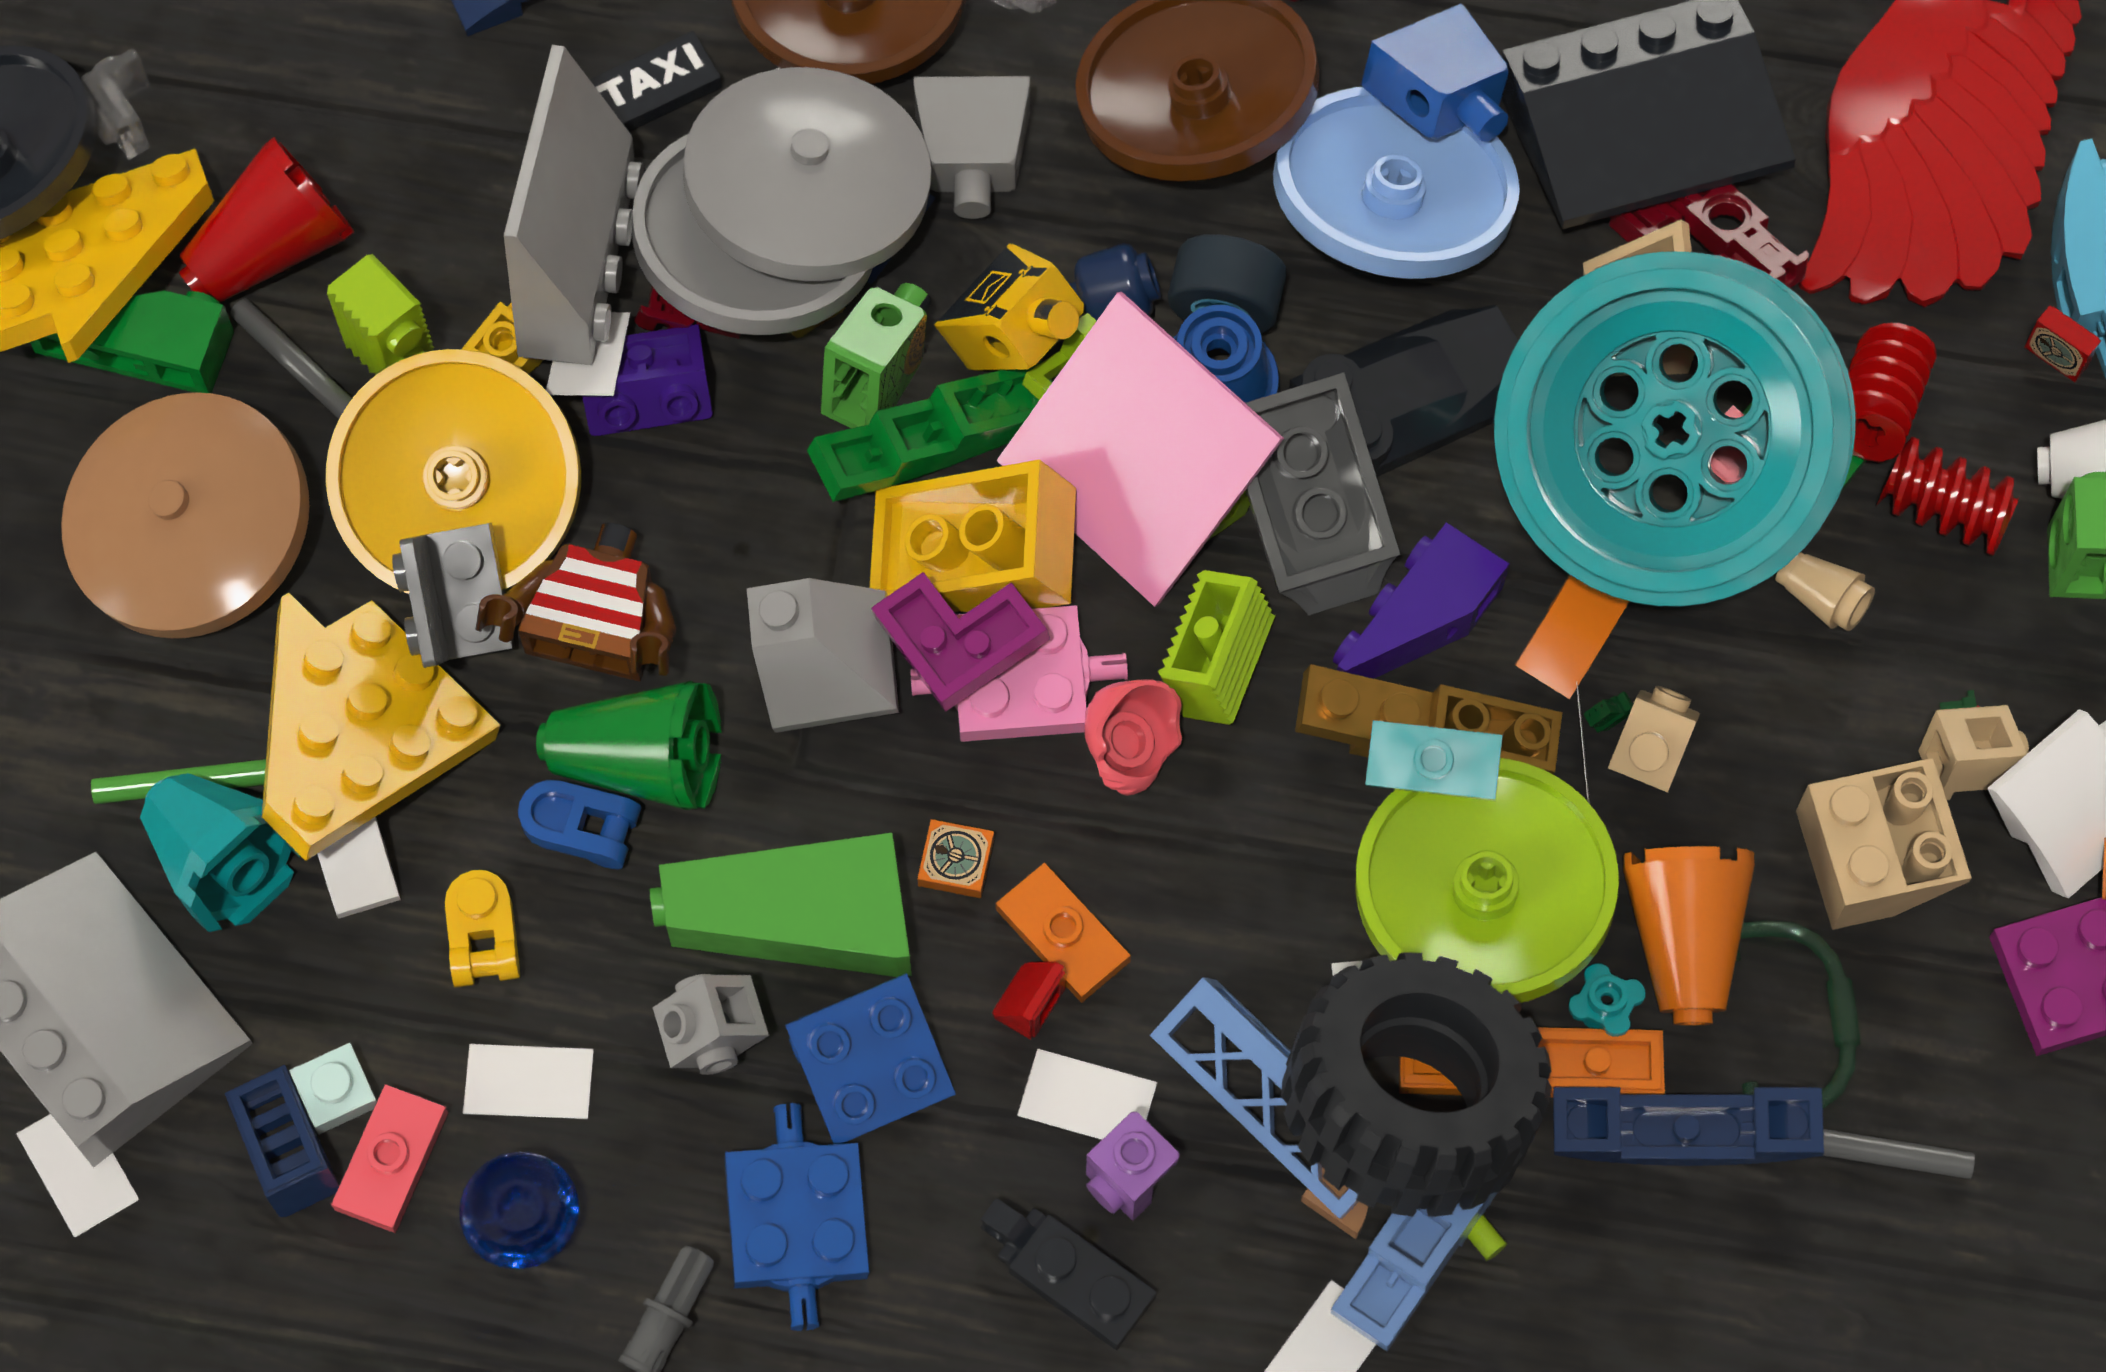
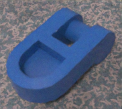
(556, 813)

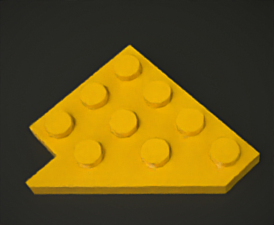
(95, 251)
(356, 724)

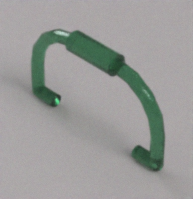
(1840, 999)

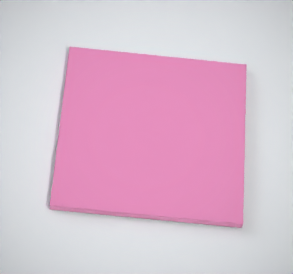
(1146, 444)

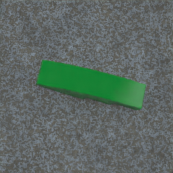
(924, 435)

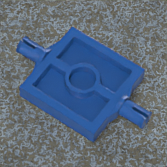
(796, 1216)

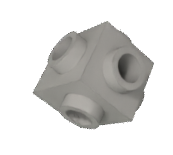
(710, 1022)

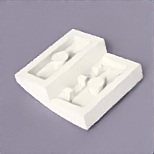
(2059, 802)

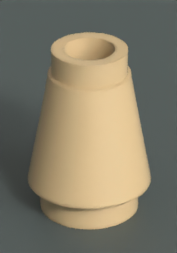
(1828, 590)

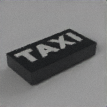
(658, 81)

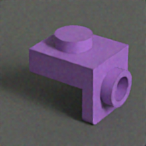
(1129, 1165)

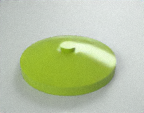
(1494, 884)

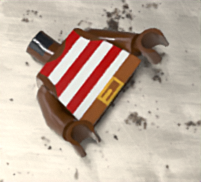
(589, 609)

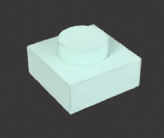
(333, 1088)

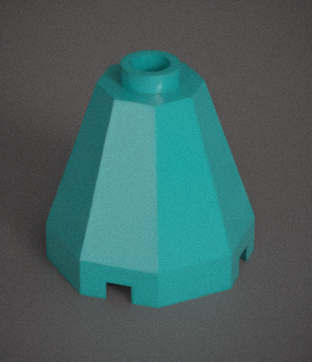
(216, 849)

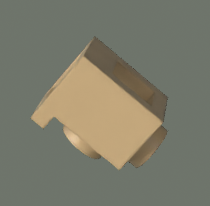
(1973, 746)

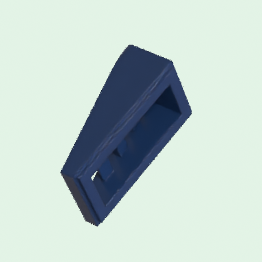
(299, 1178)

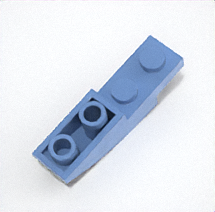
(1402, 1270)

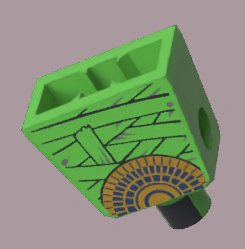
(874, 354)

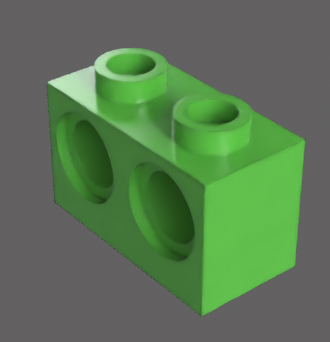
(2079, 540)

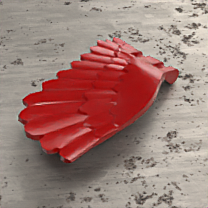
(1939, 145)

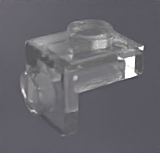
(110, 86)

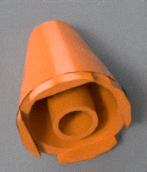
(1690, 924)

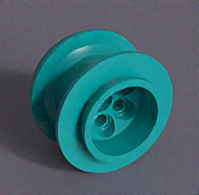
(1608, 523)

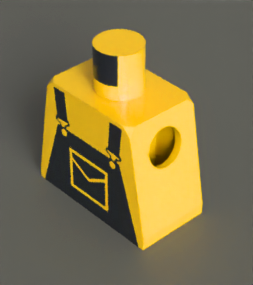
(1011, 313)

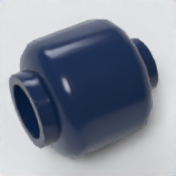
(1113, 271)

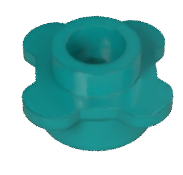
(1597, 1015)

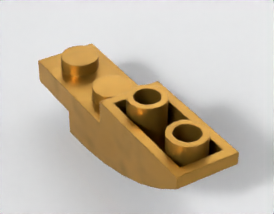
(1345, 704)

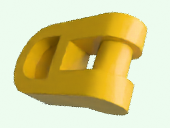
(476, 910)

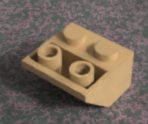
(1881, 842)

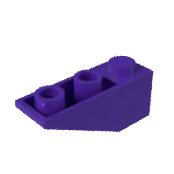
(1434, 605)

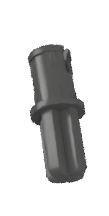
(667, 1312)

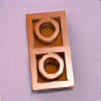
(1570, 636)

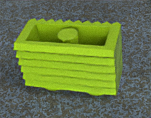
(378, 315)
(1217, 646)

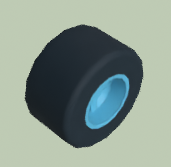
(1230, 273)

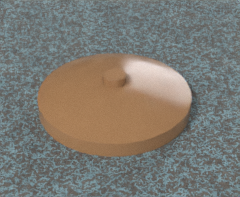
(185, 515)

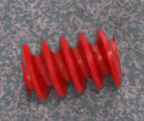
(1887, 385)
(1951, 495)

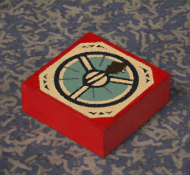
(2062, 343)

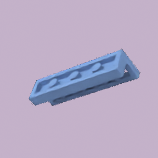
(1263, 1049)

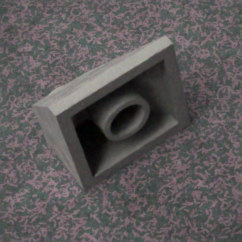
(821, 653)

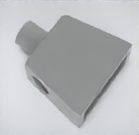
(973, 135)

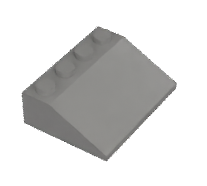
(569, 218)
(103, 1008)

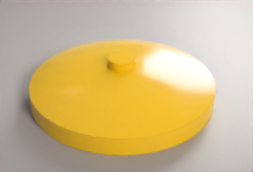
(449, 448)

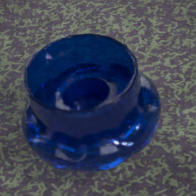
(519, 1210)

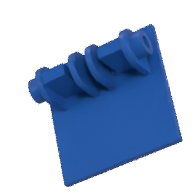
(870, 1059)

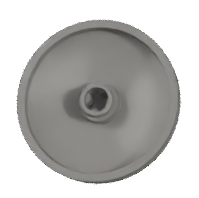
(806, 174)
(706, 280)

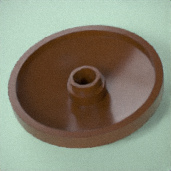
(849, 36)
(1197, 85)

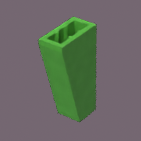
(792, 904)

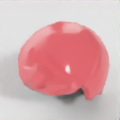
(1132, 732)

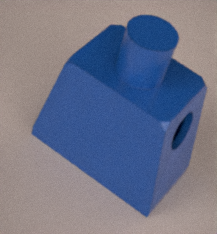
(1440, 75)

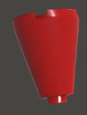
(262, 227)

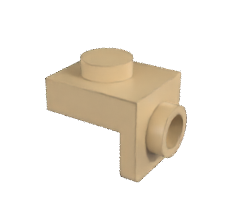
(1655, 737)

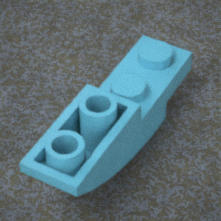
(2080, 244)

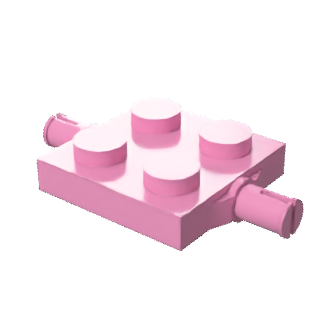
(1039, 692)

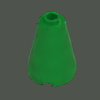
(639, 744)

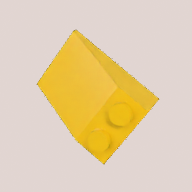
(979, 535)

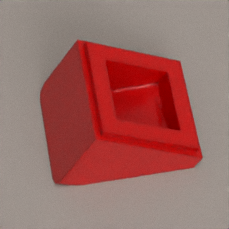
(1031, 997)

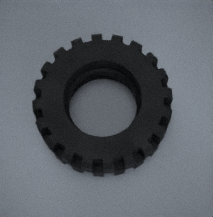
(1395, 1150)

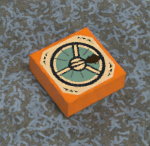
(955, 858)

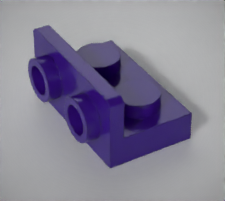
(656, 384)

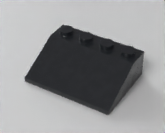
(1646, 109)

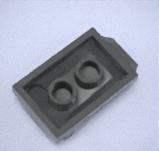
(1320, 499)

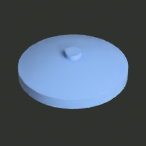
(1389, 195)

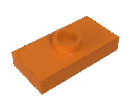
(1063, 931)

